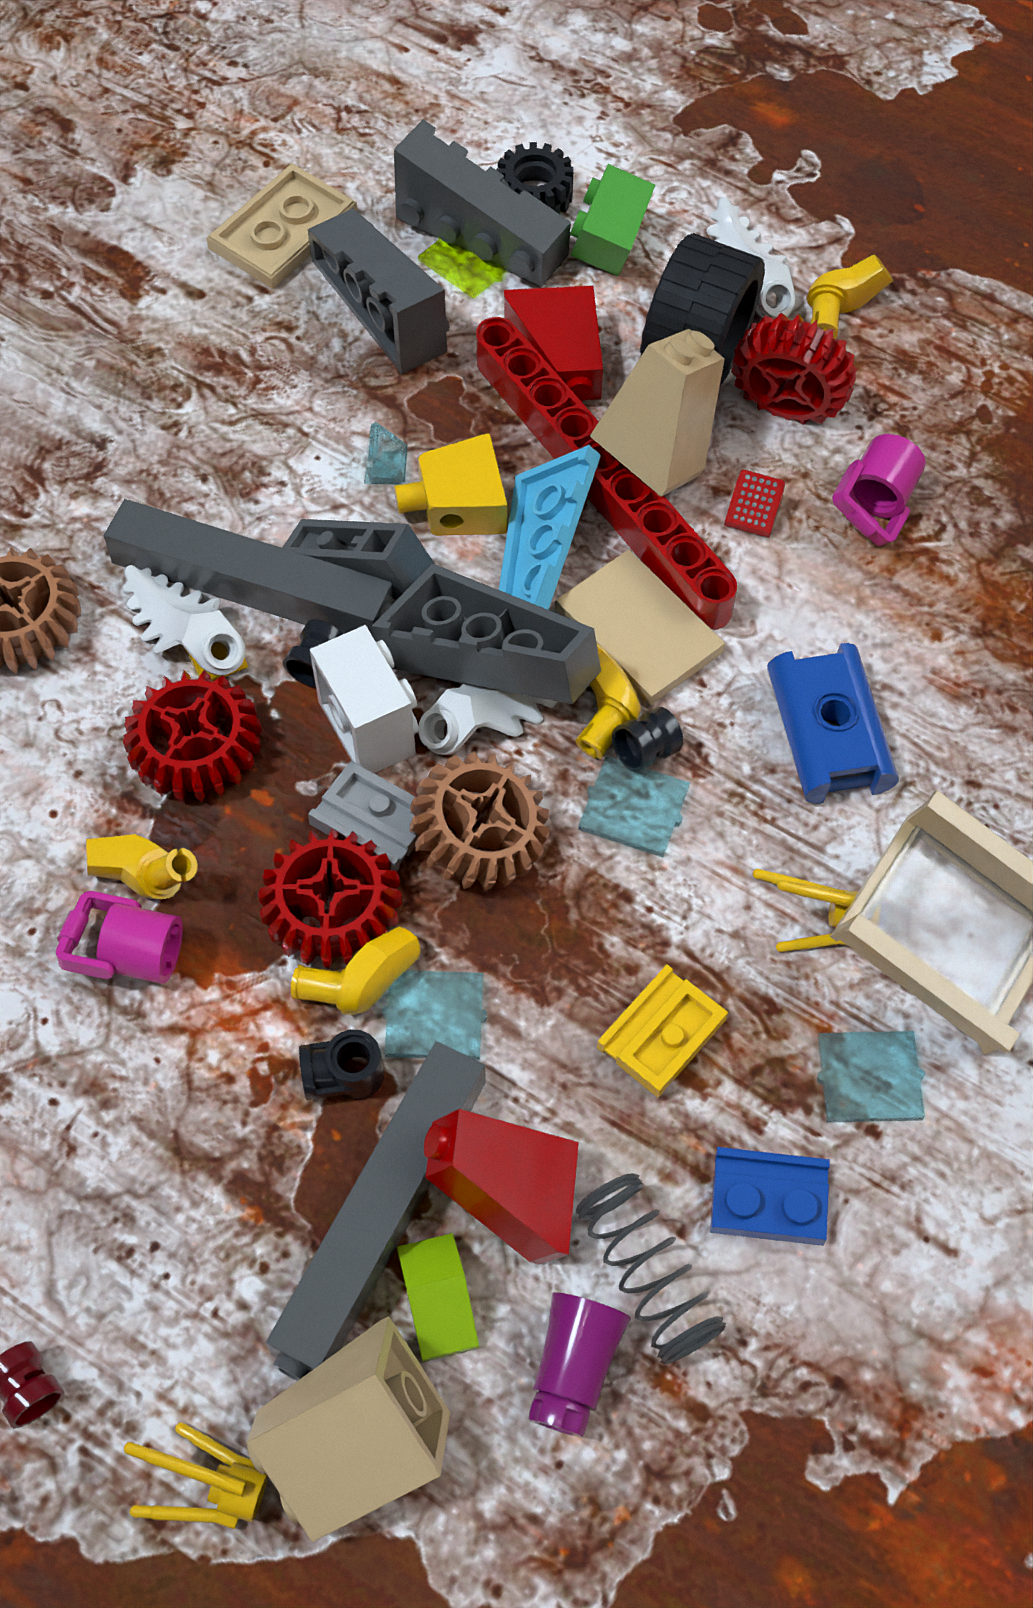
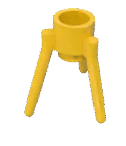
(838, 899)
(233, 1488)

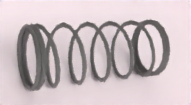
(692, 1338)

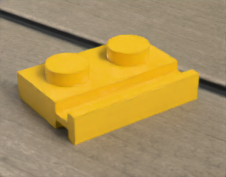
(662, 1030)

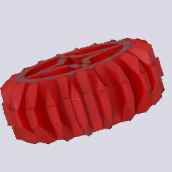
(794, 369)
(197, 751)
(289, 890)

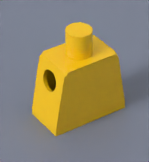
(458, 489)

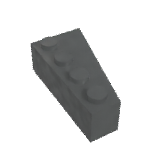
(476, 207)
(382, 289)
(487, 638)

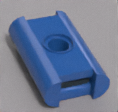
(825, 754)

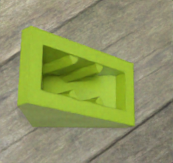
(438, 1297)

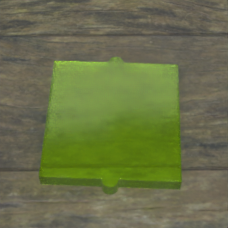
(461, 267)

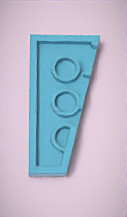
(543, 523)

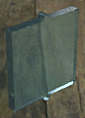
(634, 807)
(431, 1008)
(870, 1076)

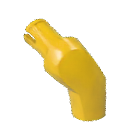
(845, 291)
(615, 704)
(140, 864)
(365, 976)

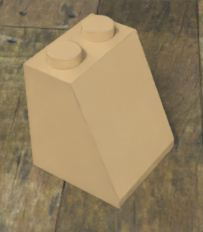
(665, 412)
(352, 1433)

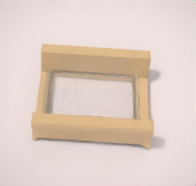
(950, 920)

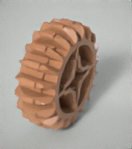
(26, 627)
(449, 796)

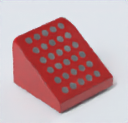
(755, 503)

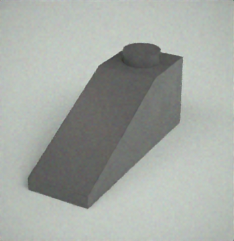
(371, 548)

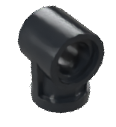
(323, 1063)

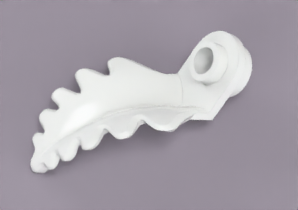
(732, 232)
(182, 620)
(472, 708)

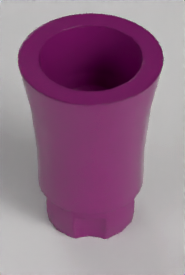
(575, 1362)

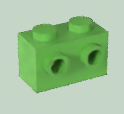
(612, 219)

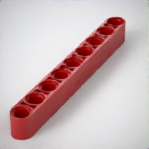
(621, 497)

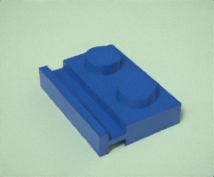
(770, 1196)

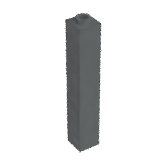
(245, 569)
(371, 1217)

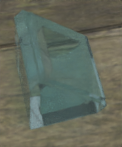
(384, 457)

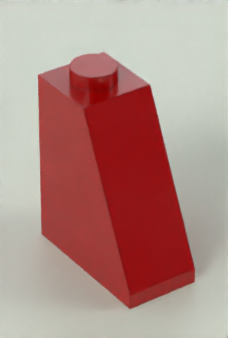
(564, 332)
(507, 1179)

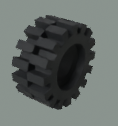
(541, 166)

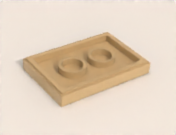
(271, 229)
(642, 625)

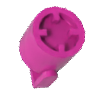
(880, 486)
(130, 941)

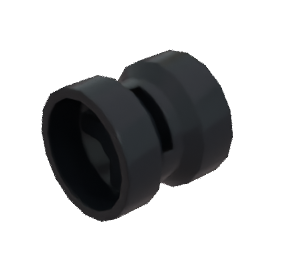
(298, 659)
(643, 740)

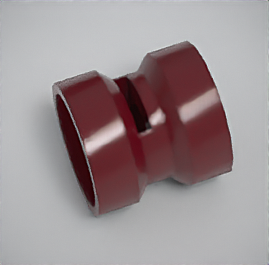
(25, 1386)

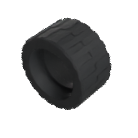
(706, 291)

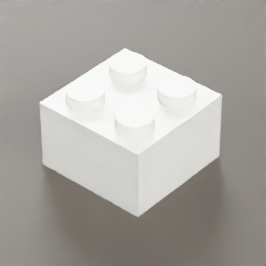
(365, 699)

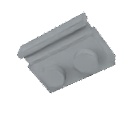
(371, 809)

